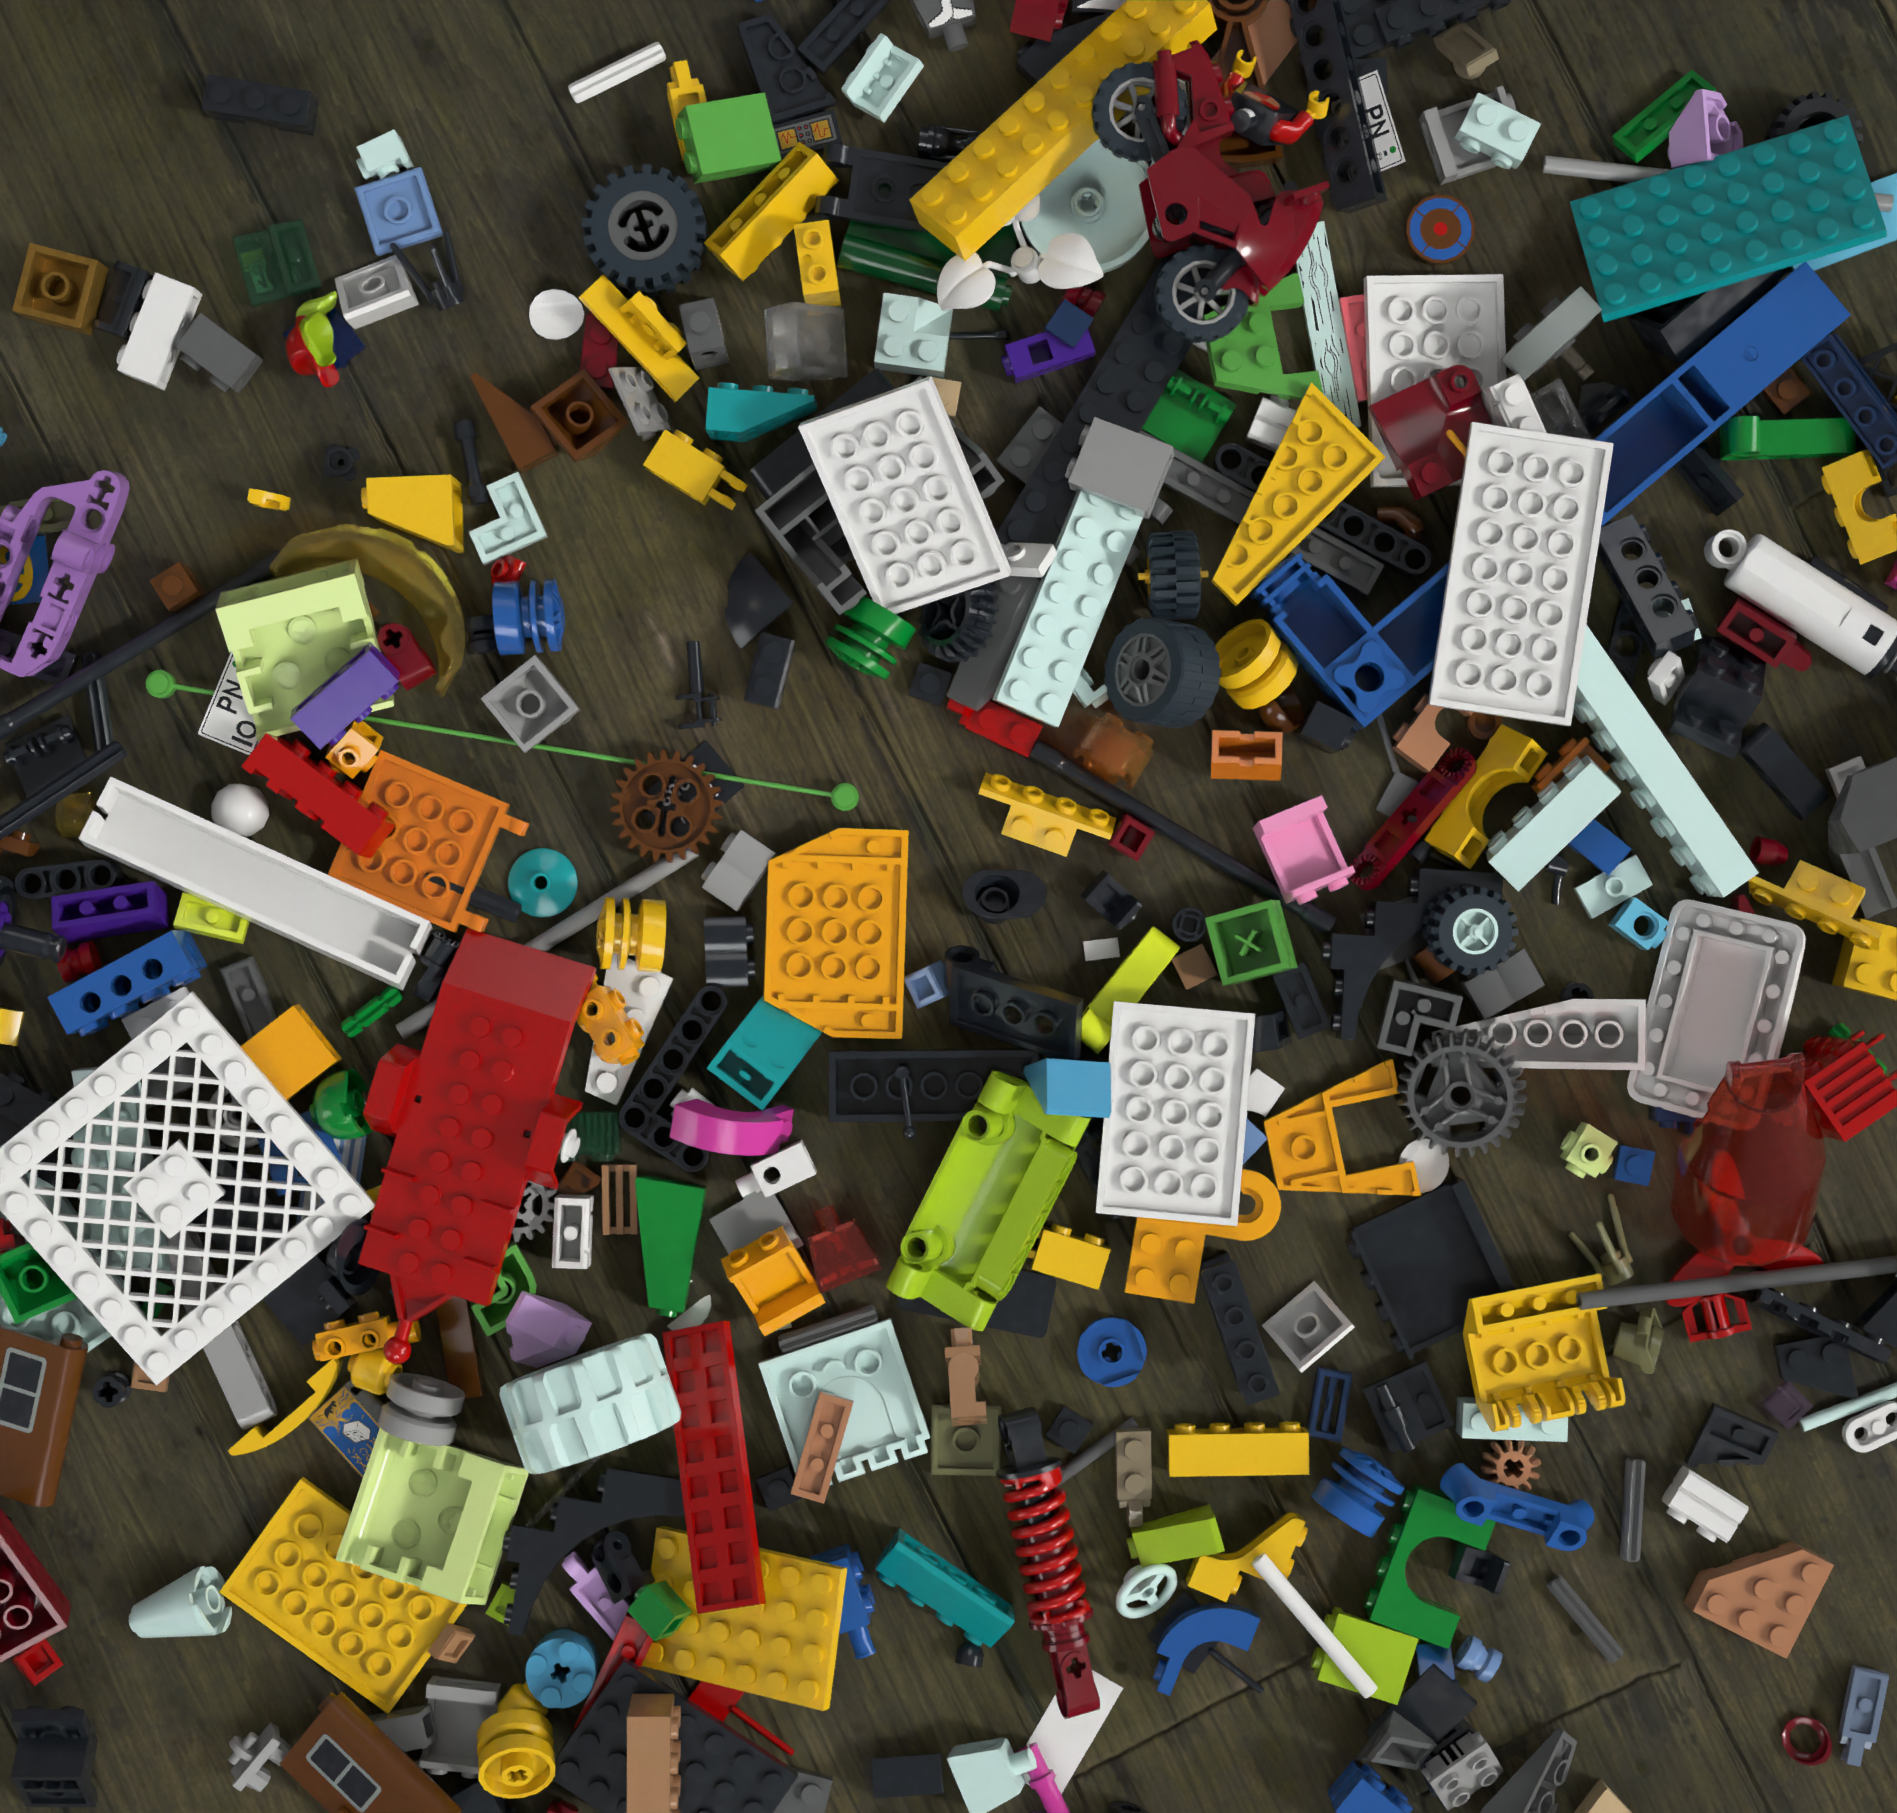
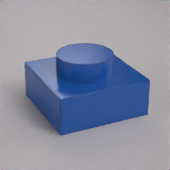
(1633, 1165)

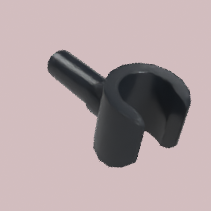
(1422, 850)
(1558, 867)

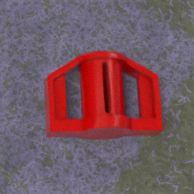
(1714, 1329)

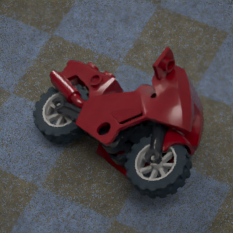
(1202, 193)

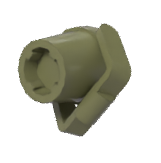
(1640, 1341)

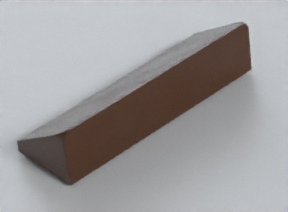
(461, 1347)

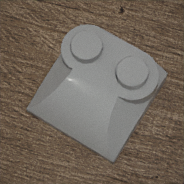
(530, 704)

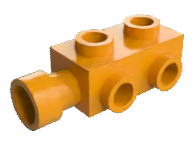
(610, 1019)
(357, 1336)

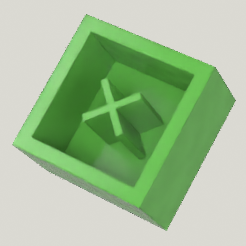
(1251, 942)

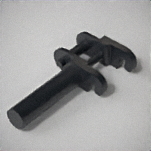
(697, 689)

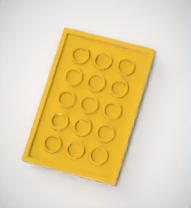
(339, 1615)
(762, 1649)

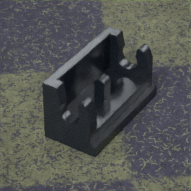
(122, 300)
(907, 1776)

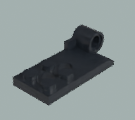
(982, 1003)

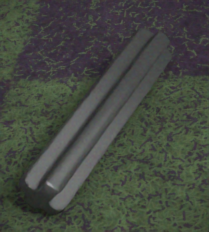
(827, 1329)
(1632, 1509)
(1585, 1618)

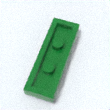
(1656, 120)

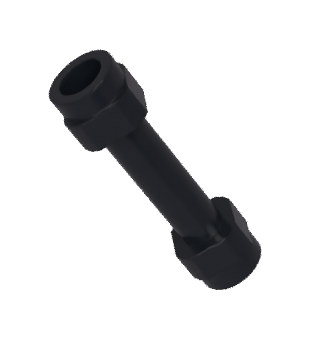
(465, 433)

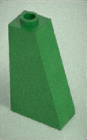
(669, 1233)

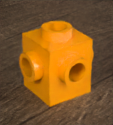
(355, 749)

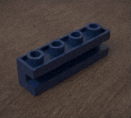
(1855, 397)

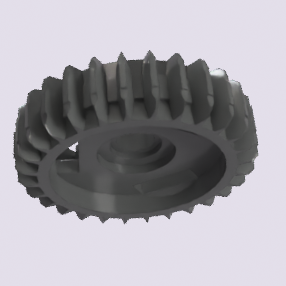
(1459, 1068)

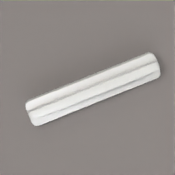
(617, 72)

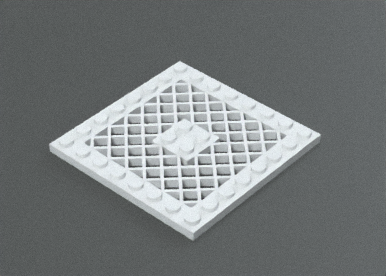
(175, 1189)

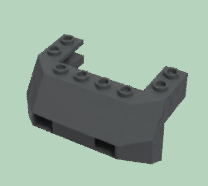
(813, 538)
(1859, 822)

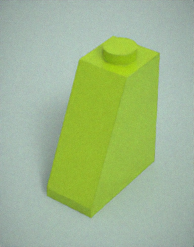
(1176, 1537)

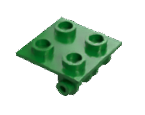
(1189, 416)

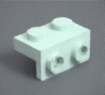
(881, 78)
(1497, 132)

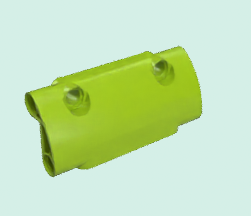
(987, 1202)

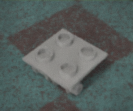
(640, 401)
(750, 1220)
(1466, 1774)

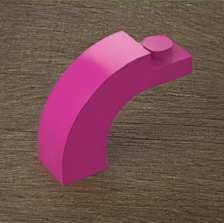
(731, 1131)

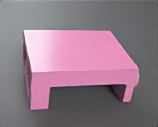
(1302, 851)

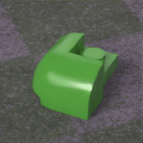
(513, 1279)

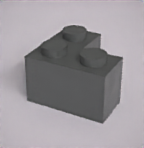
(1407, 1007)

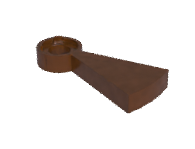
(1236, 149)

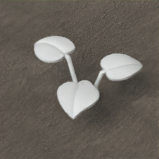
(1066, 265)

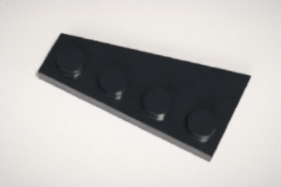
(1832, 1330)

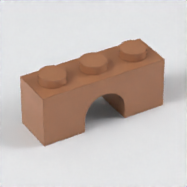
(1419, 739)

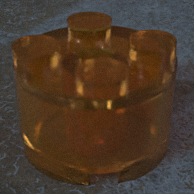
(1114, 751)

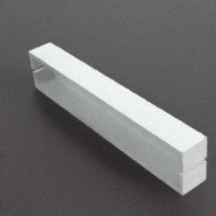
(256, 883)

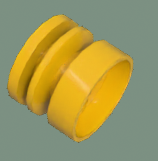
(632, 934)

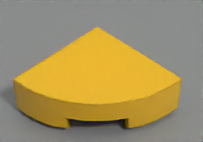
(268, 500)

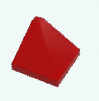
(37, 1662)

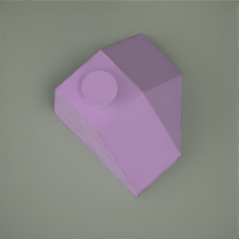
(1703, 131)
(544, 1330)

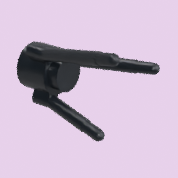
(445, 291)

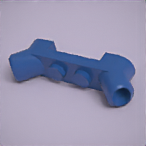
(1478, 1499)

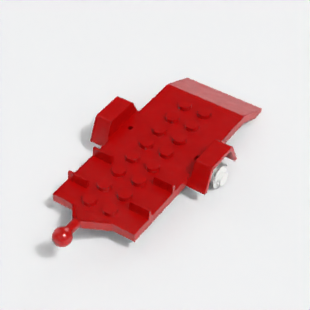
(463, 1143)

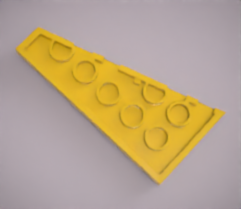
(1307, 478)

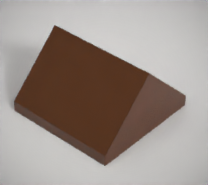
(580, 416)

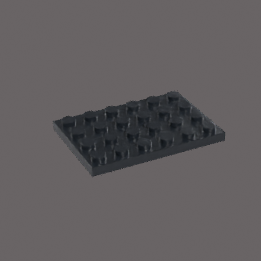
(716, 1766)

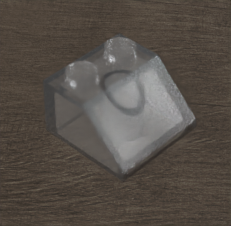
(805, 342)

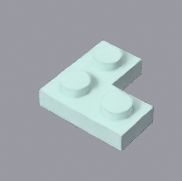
(517, 523)

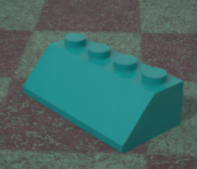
(945, 1589)

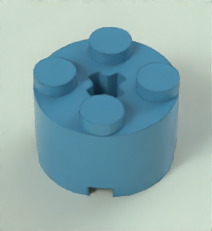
(555, 1687)

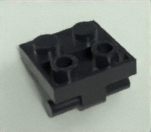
(1407, 1407)

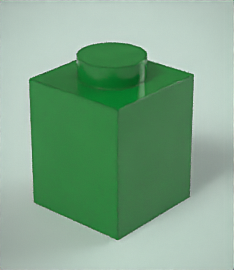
(658, 1610)

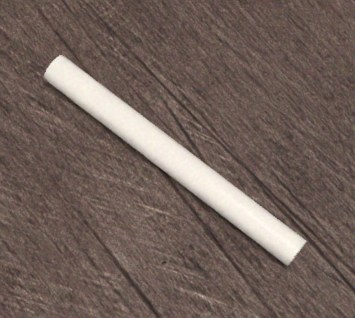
(1314, 1625)

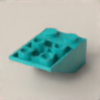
(749, 414)
(763, 1052)

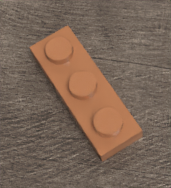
(822, 1447)

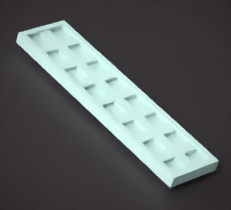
(1068, 608)

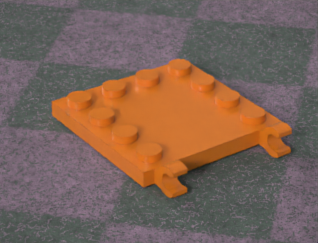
(437, 831)

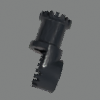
(436, 959)

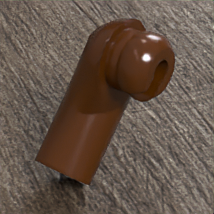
(1403, 517)

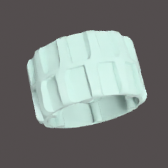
(590, 1404)

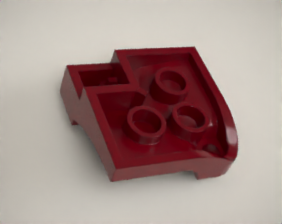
(1416, 425)

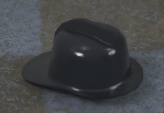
(1003, 894)
(344, 1257)

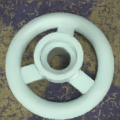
(1142, 1584)

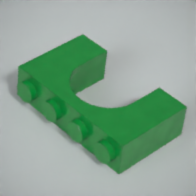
(1391, 1601)

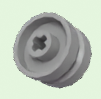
(421, 1409)

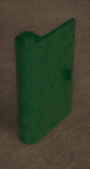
(919, 257)

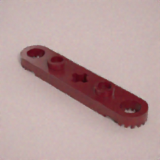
(1425, 803)

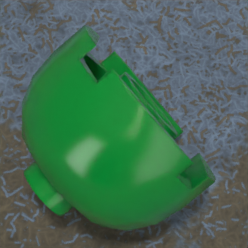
(340, 1105)

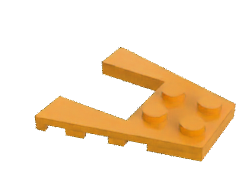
(1307, 1147)

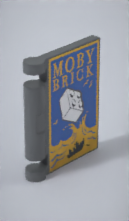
(350, 1424)

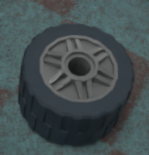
(1162, 673)

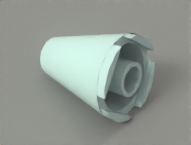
(184, 1607)

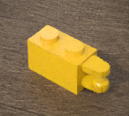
(690, 469)
(1070, 1256)

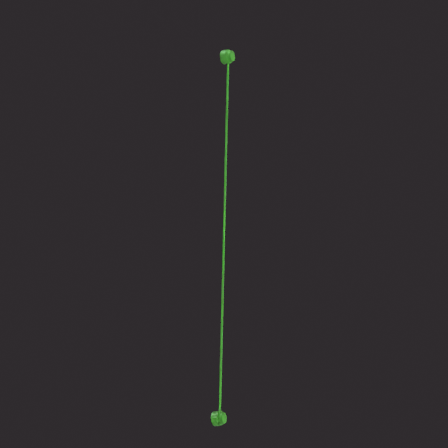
(843, 796)

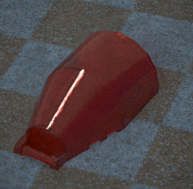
(1751, 1166)

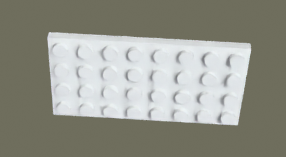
(1520, 574)

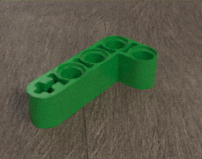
(1785, 439)

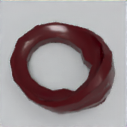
(1817, 1757)

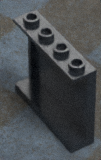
(1428, 1264)

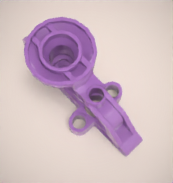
(76, 555)

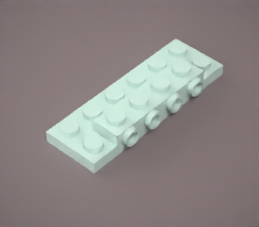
(98, 1182)

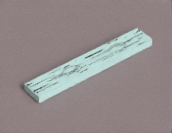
(1326, 325)

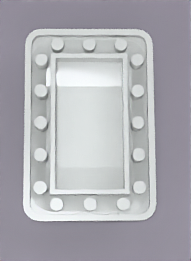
(1714, 1000)

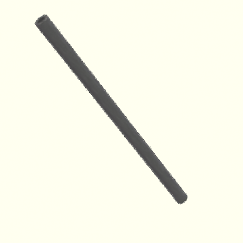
(1736, 1282)

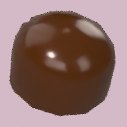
(1283, 712)

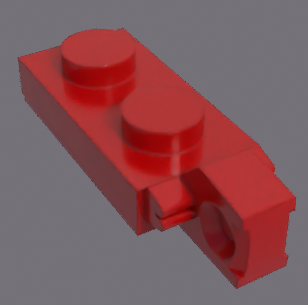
(999, 726)

